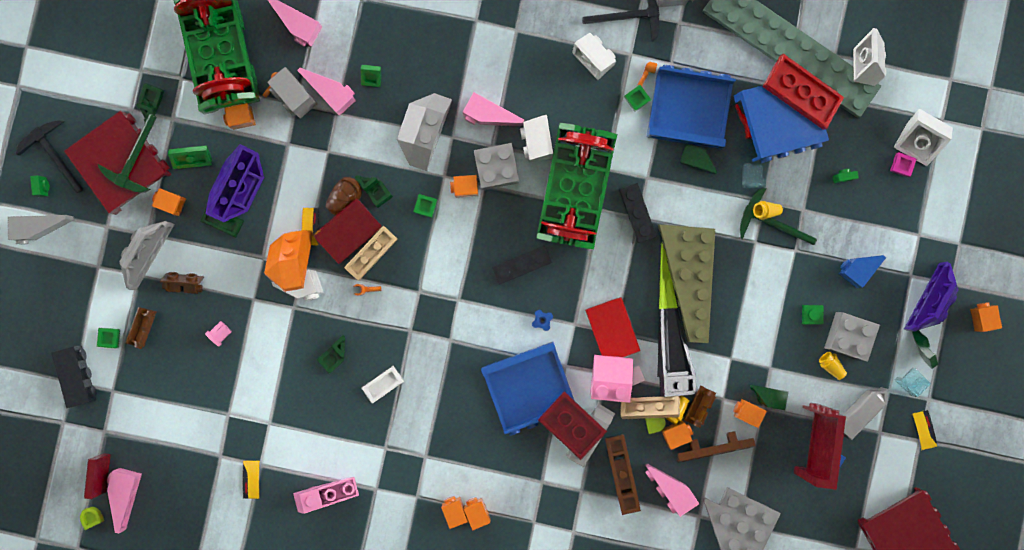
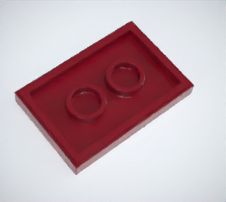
(347, 231)
(572, 425)

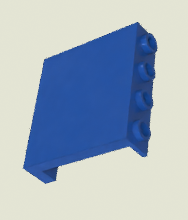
(690, 107)
(777, 126)
(525, 386)

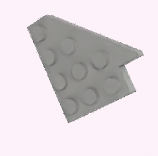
(740, 521)

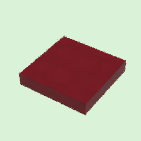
(97, 476)

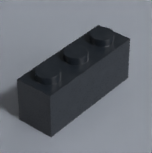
(74, 376)

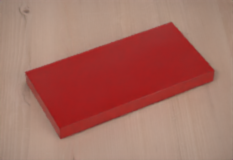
(803, 91)

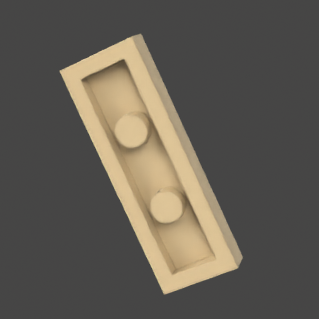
(371, 253)
(651, 407)

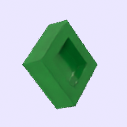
(371, 75)
(637, 98)
(845, 175)
(39, 186)
(425, 205)
(812, 314)
(108, 337)

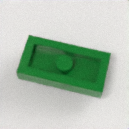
(190, 157)

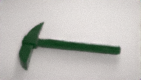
(122, 179)
(748, 215)

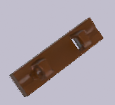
(732, 445)
(622, 474)

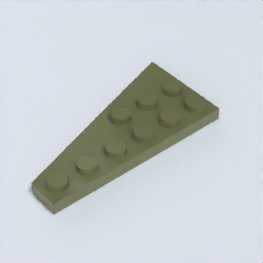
(691, 270)

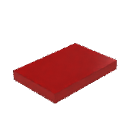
(612, 329)

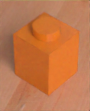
(239, 116)
(464, 186)
(168, 201)
(986, 317)
(749, 413)
(677, 434)
(454, 512)
(476, 513)

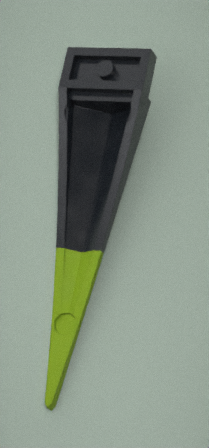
(674, 361)

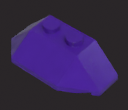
(235, 185)
(935, 299)

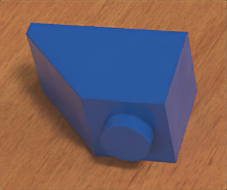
(860, 270)

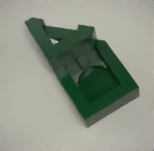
(149, 100)
(697, 158)
(375, 189)
(923, 345)
(333, 356)
(771, 397)

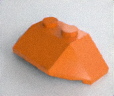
(289, 260)

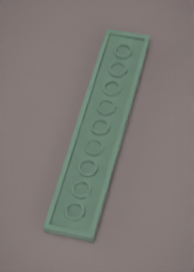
(777, 36)

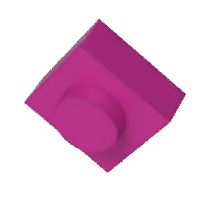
(903, 164)

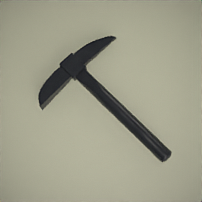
(651, 12)
(39, 135)

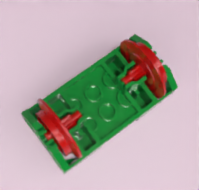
(217, 53)
(576, 185)

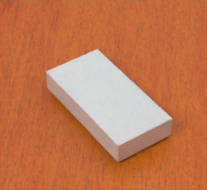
(382, 384)

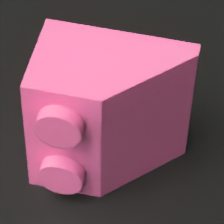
(611, 378)

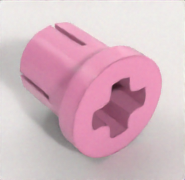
(218, 333)

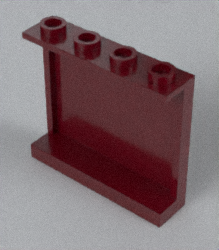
(110, 147)
(824, 447)
(908, 526)

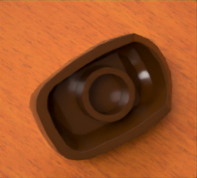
(343, 194)

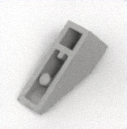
(34, 227)

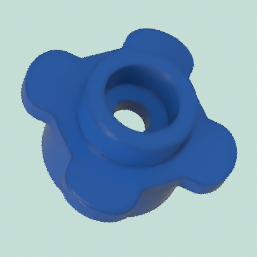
(547, 318)

